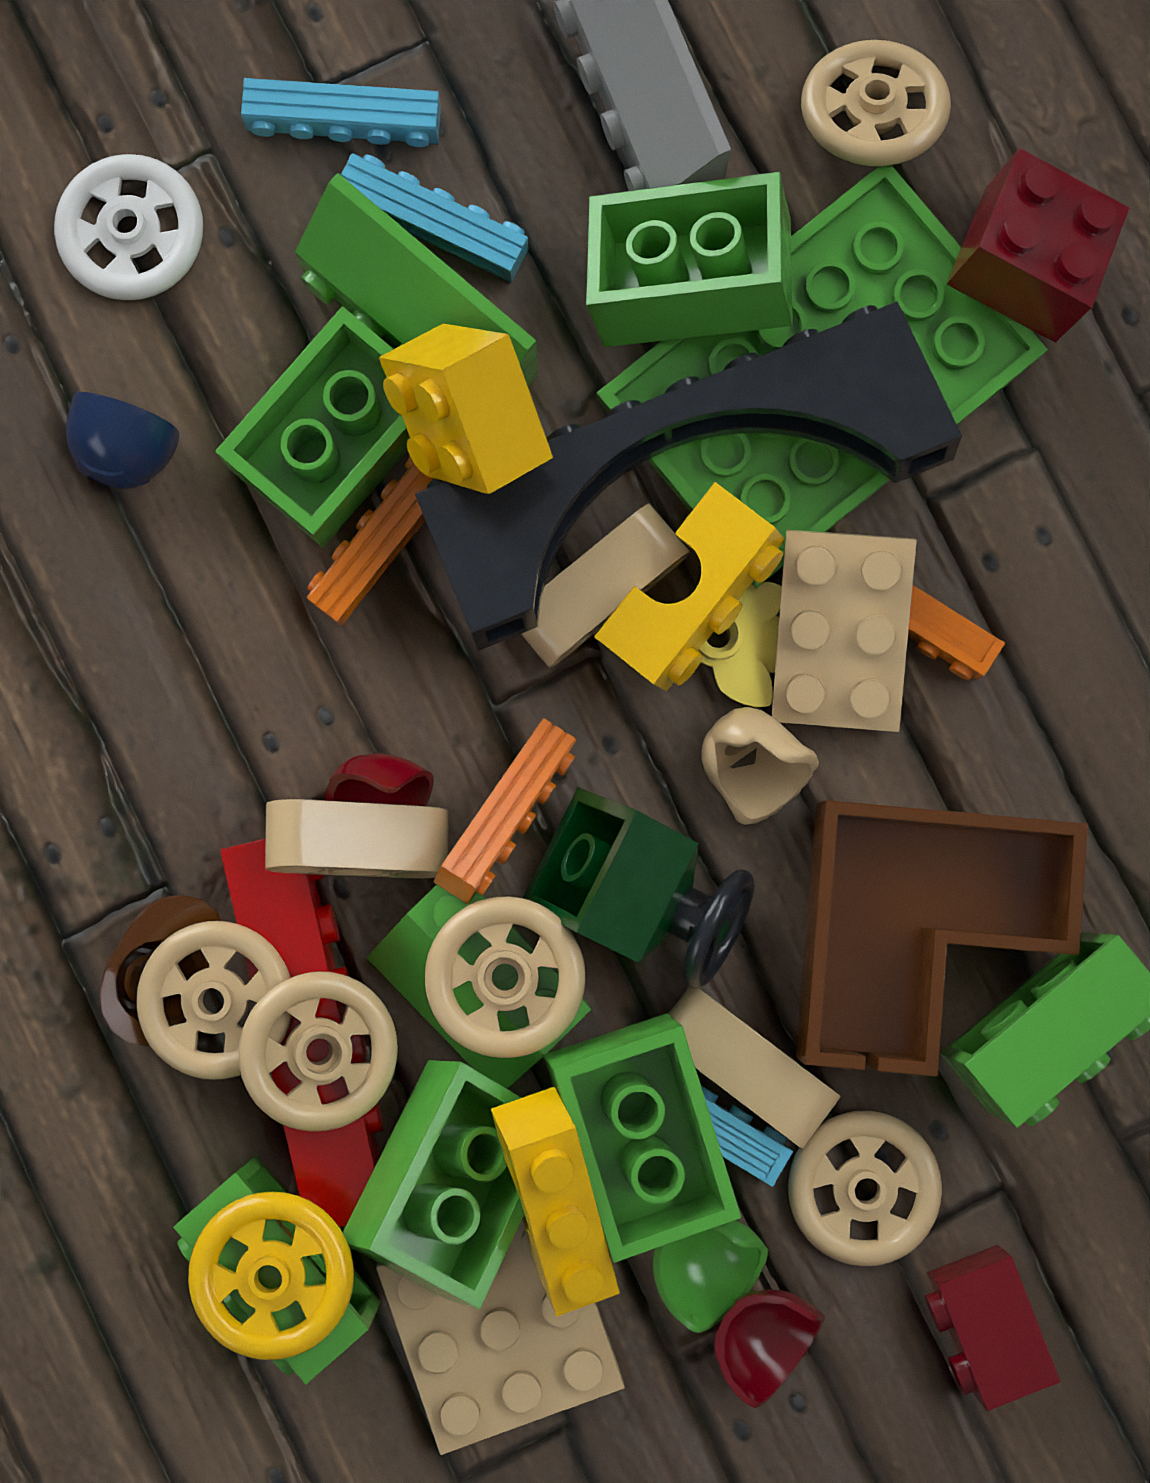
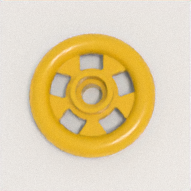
(321, 1303)

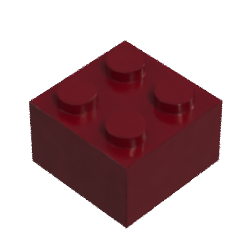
(1038, 246)

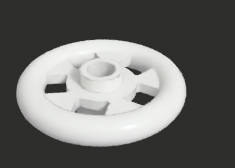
(104, 181)

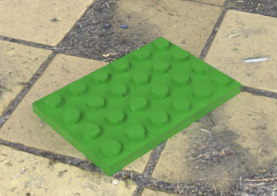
(859, 252)

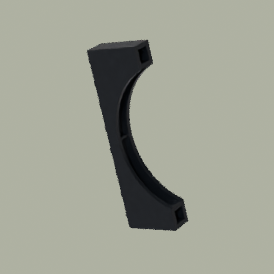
(843, 387)

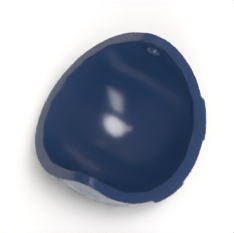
(118, 440)

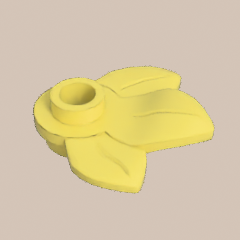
(751, 651)

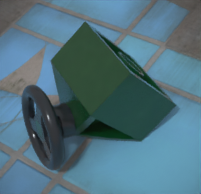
(632, 886)

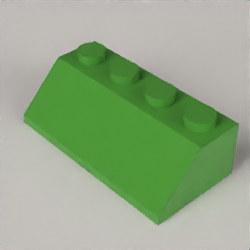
(391, 277)

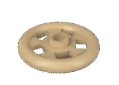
(875, 103)
(164, 978)
(546, 1015)
(364, 1081)
(832, 1230)

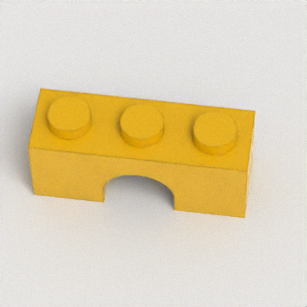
(733, 552)
(557, 1200)

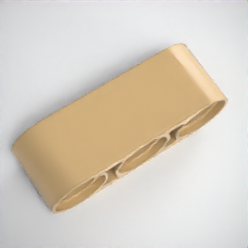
(595, 584)
(355, 839)
(753, 1068)

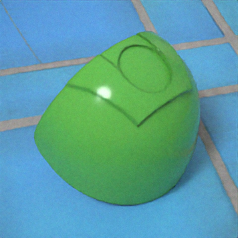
(708, 1272)

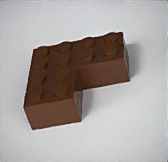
(892, 896)

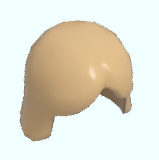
(779, 768)

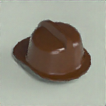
(128, 960)

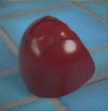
(380, 780)
(764, 1342)

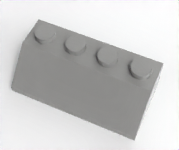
(648, 90)

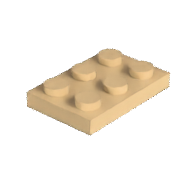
(843, 630)

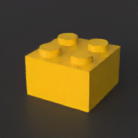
(465, 407)

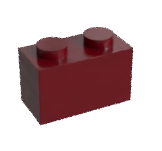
(991, 1327)

